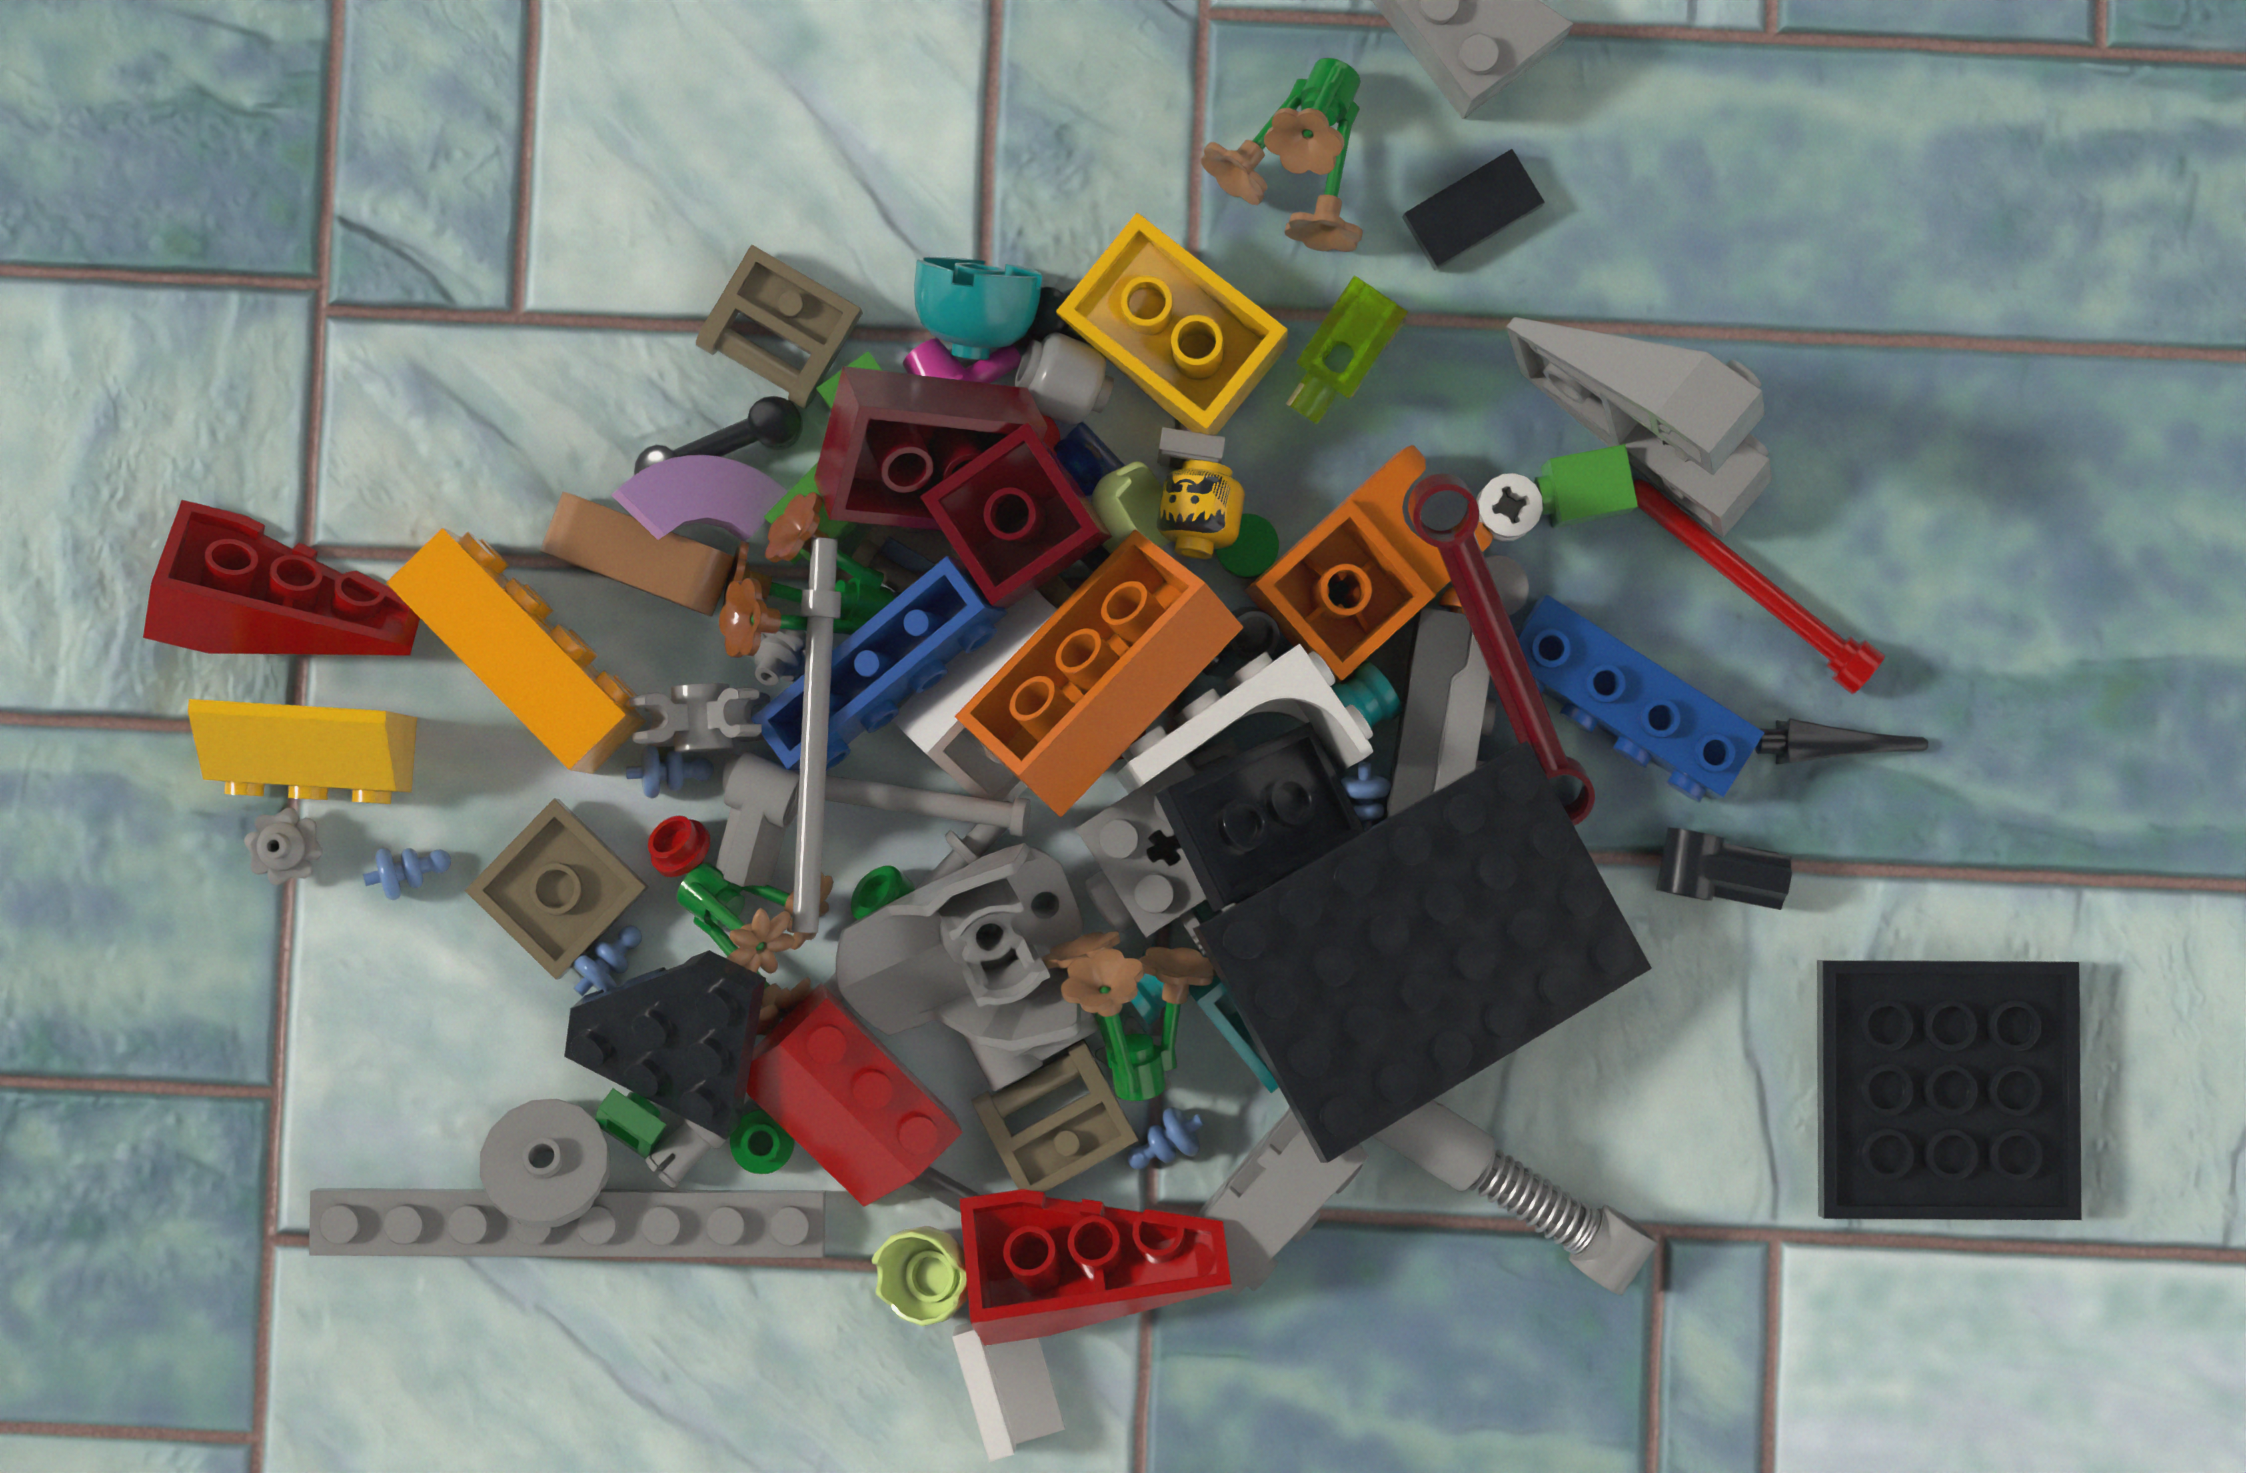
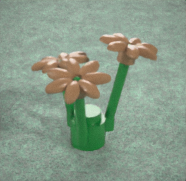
(719, 903)

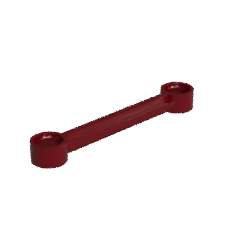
(1497, 636)

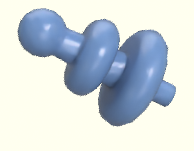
(673, 770)
(1364, 790)
(409, 868)
(609, 958)
(1162, 1142)

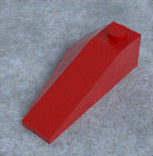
(245, 593)
(1071, 1264)

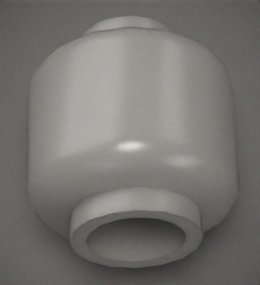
(1065, 378)

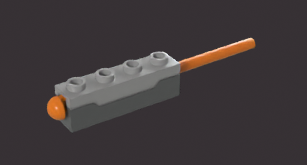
(1441, 706)

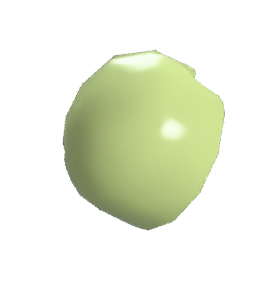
(1128, 502)
(922, 1275)

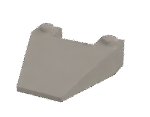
(1670, 405)

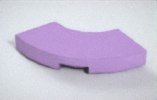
(700, 491)

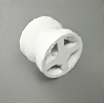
(1498, 511)

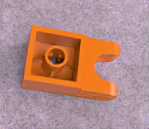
(1374, 553)

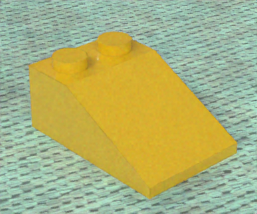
(1174, 327)

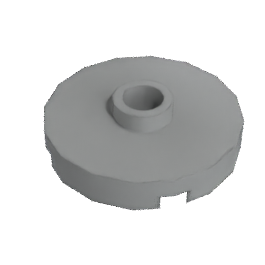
(551, 1193)

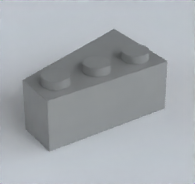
(1475, 44)
(1275, 1198)

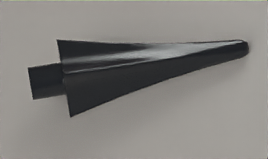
(1807, 741)

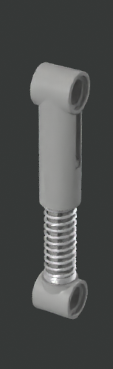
(1448, 1146)

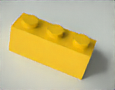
(304, 749)

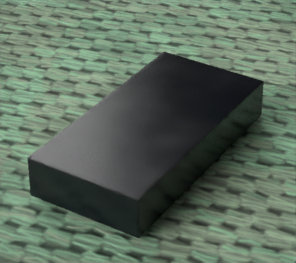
(1473, 209)

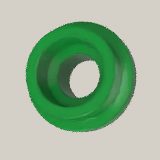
(749, 1159)

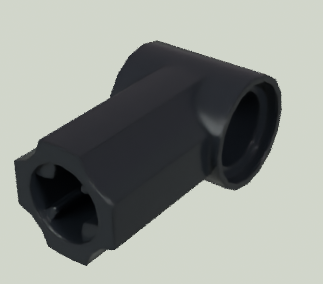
(1706, 868)

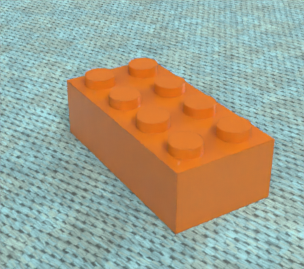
(1099, 671)

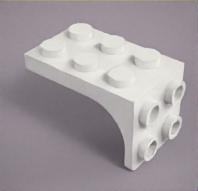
(1289, 686)

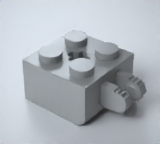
(1123, 845)

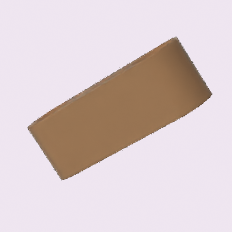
(629, 554)

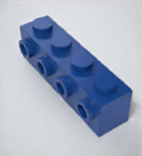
(887, 660)
(1635, 702)

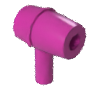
(935, 360)

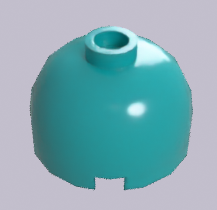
(975, 303)

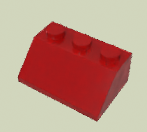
(848, 1099)

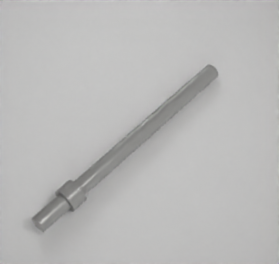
(820, 607)

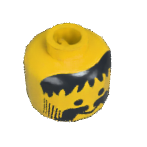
(1200, 508)

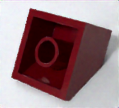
(1015, 517)

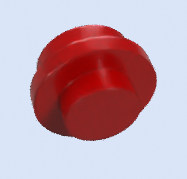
(678, 845)

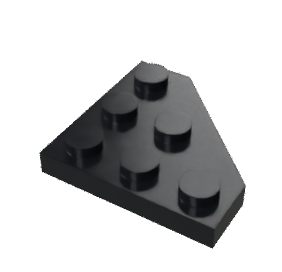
(676, 1037)

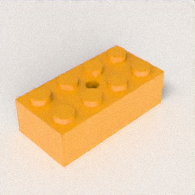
(516, 651)

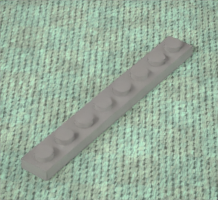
(615, 1226)

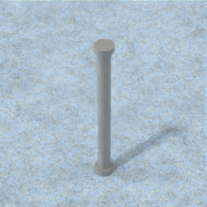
(921, 801)

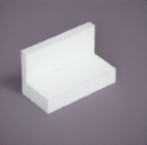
(1007, 1390)

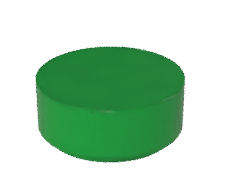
(1253, 549)
(879, 889)

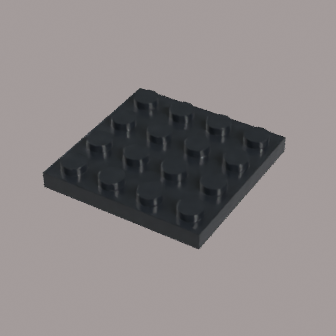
(1948, 1090)

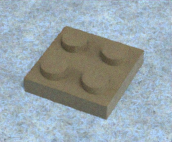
(557, 888)

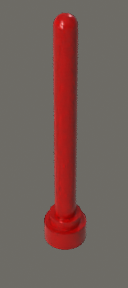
(1848, 659)

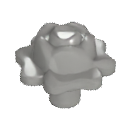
(780, 656)
(283, 846)

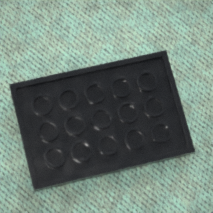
(1422, 951)

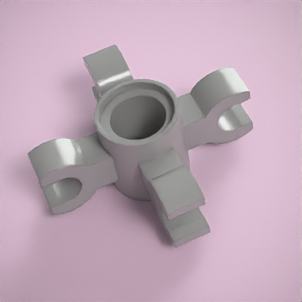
(700, 717)

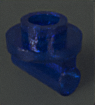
(1086, 457)

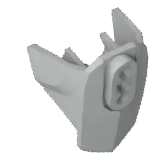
(929, 964)

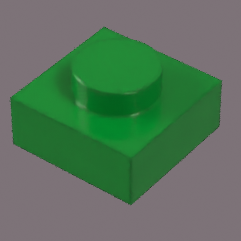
(631, 1121)

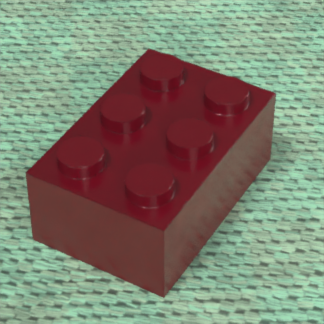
(906, 434)

